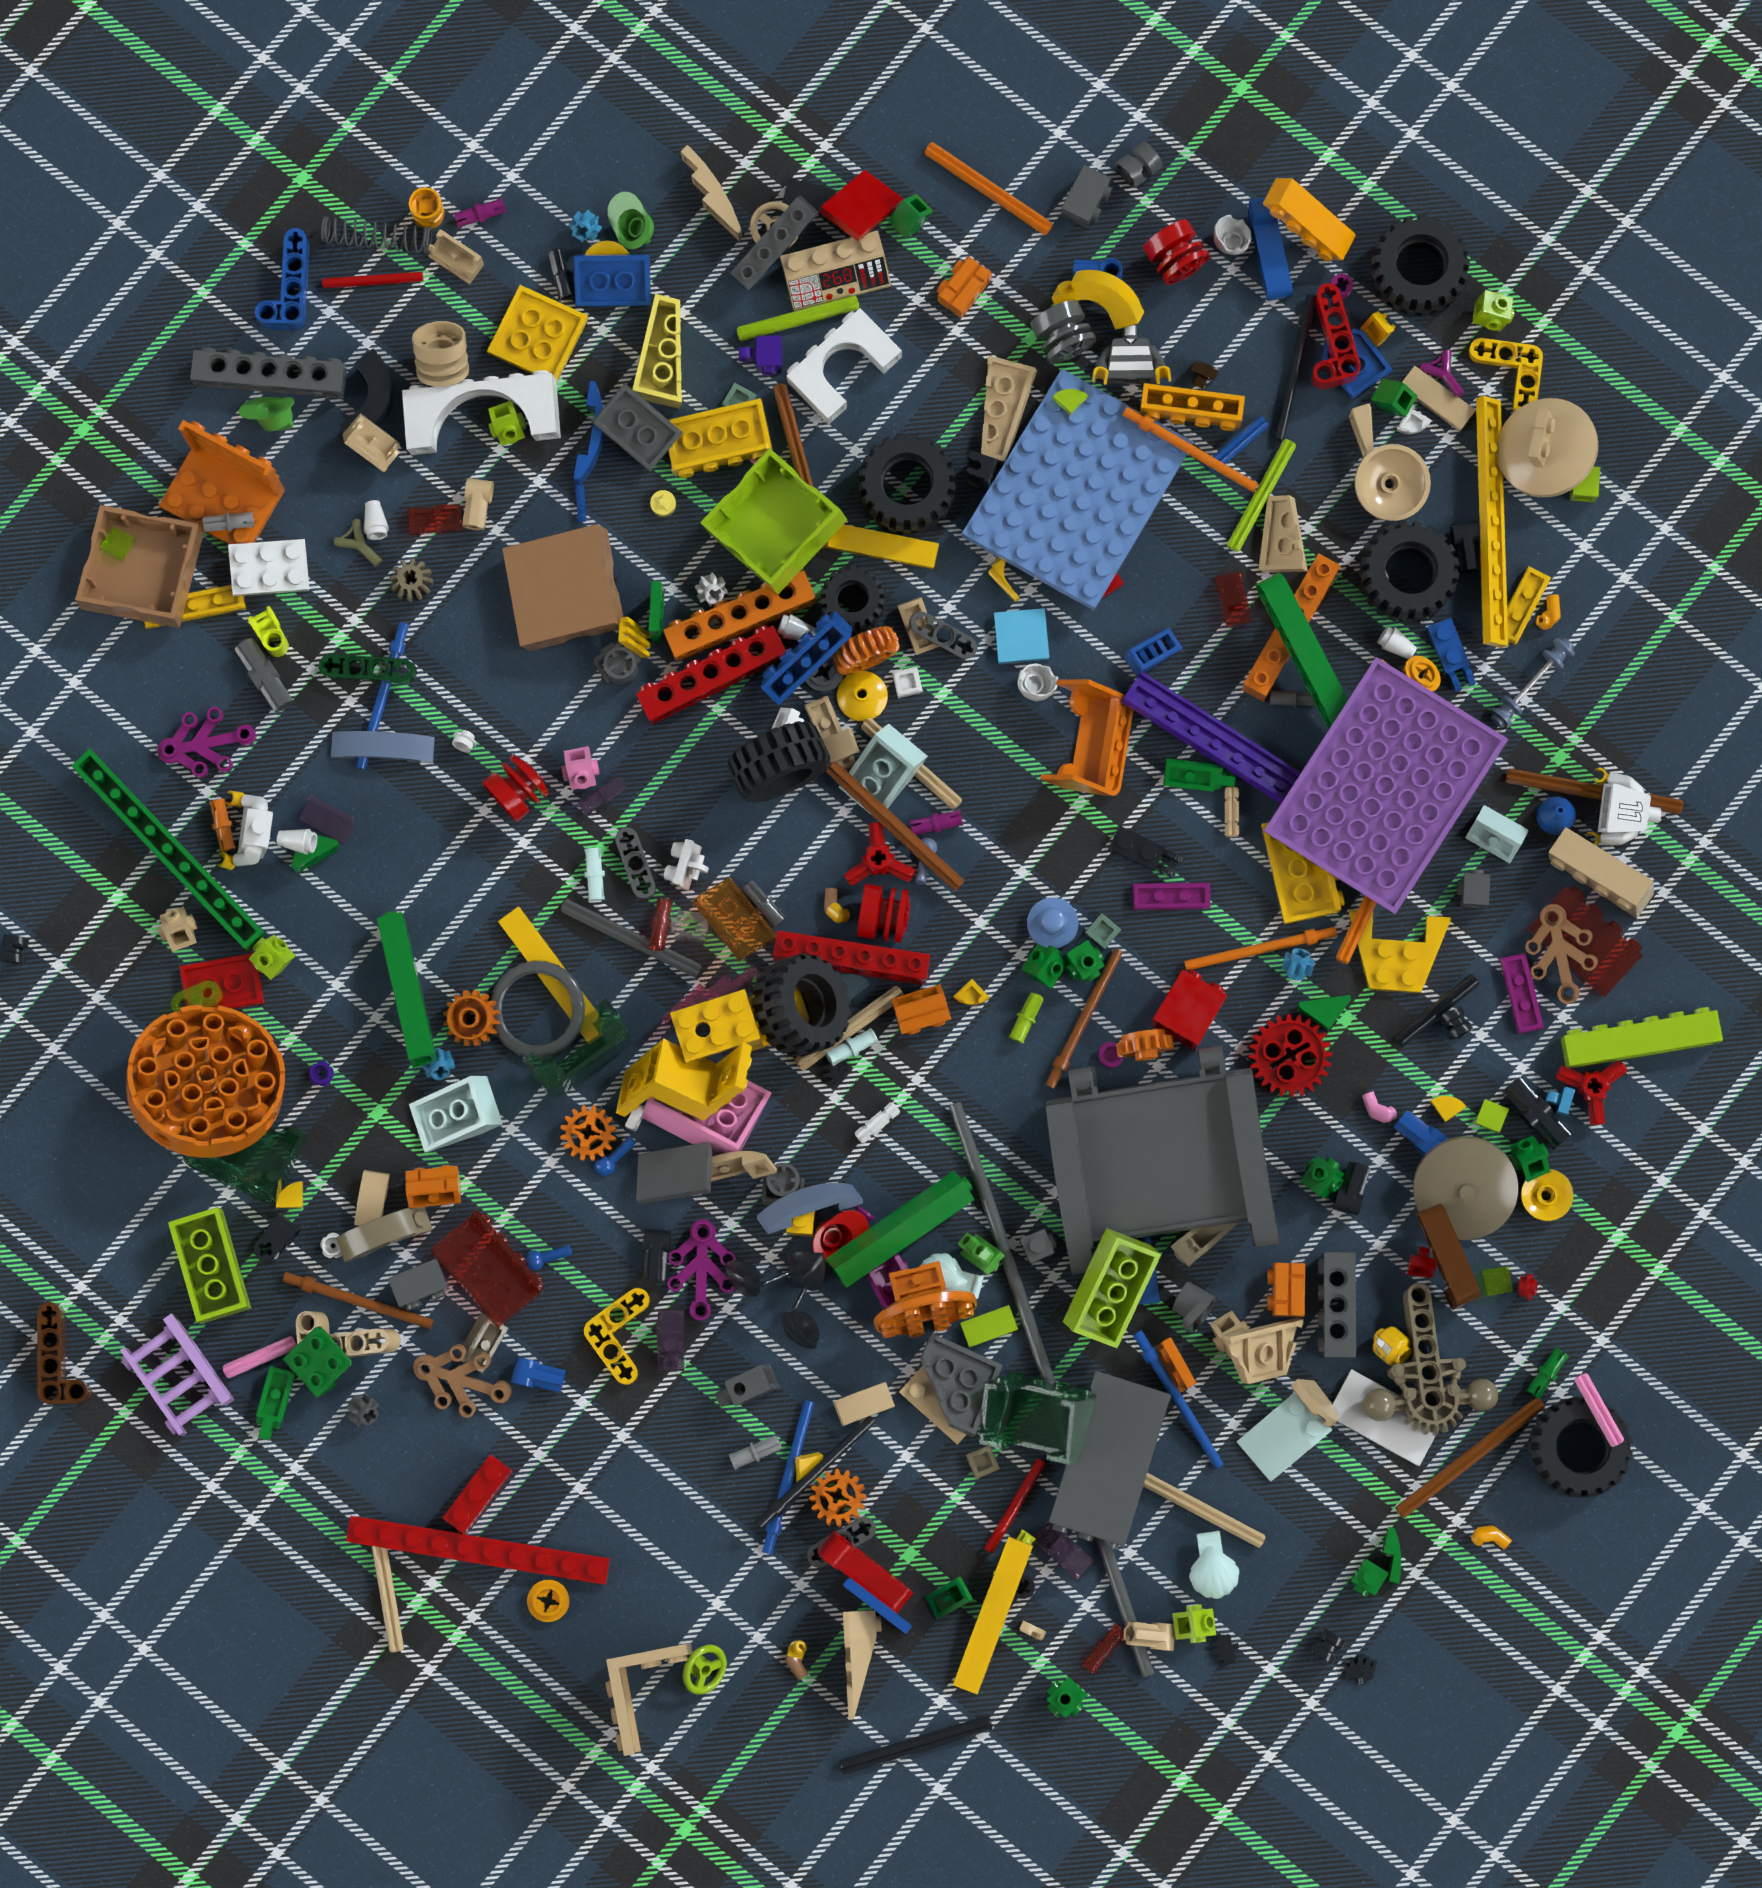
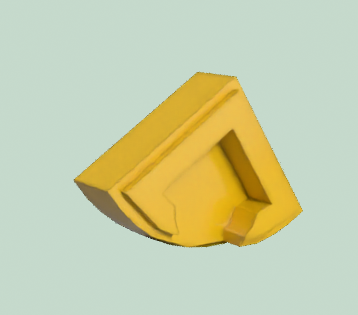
(971, 994)
(1447, 1106)
(291, 1196)
(806, 1463)

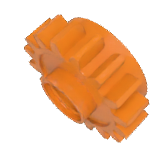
(484, 1021)
(1144, 1044)

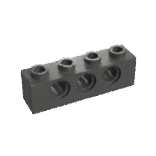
(774, 242)
(1344, 1264)

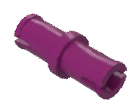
(480, 212)
(936, 822)

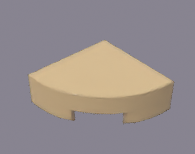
(1032, 1630)

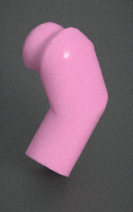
(1377, 1111)

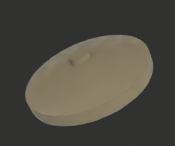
(1471, 1182)

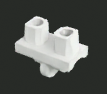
(688, 866)

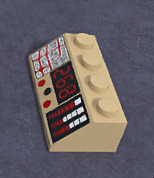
(835, 271)

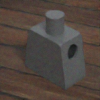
(757, 1383)

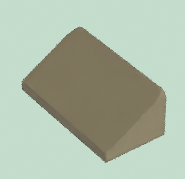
(482, 1338)

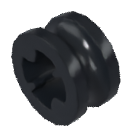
(1031, 1586)

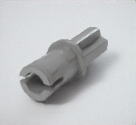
(228, 521)
(755, 1452)

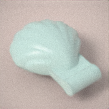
(954, 1276)
(1213, 1571)

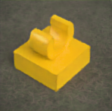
(1377, 328)

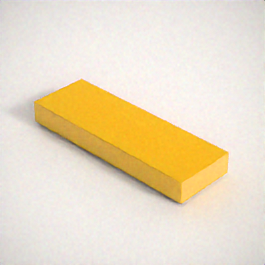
(1524, 602)

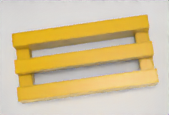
(634, 632)

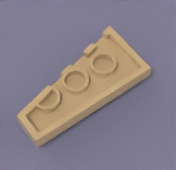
(1005, 402)

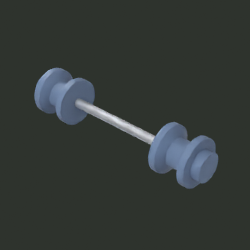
(1562, 649)

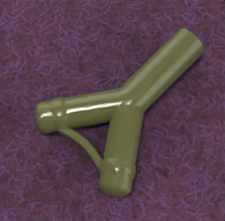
(358, 543)

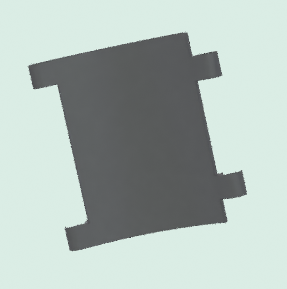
(1159, 1157)

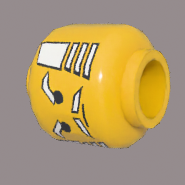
(1391, 1346)

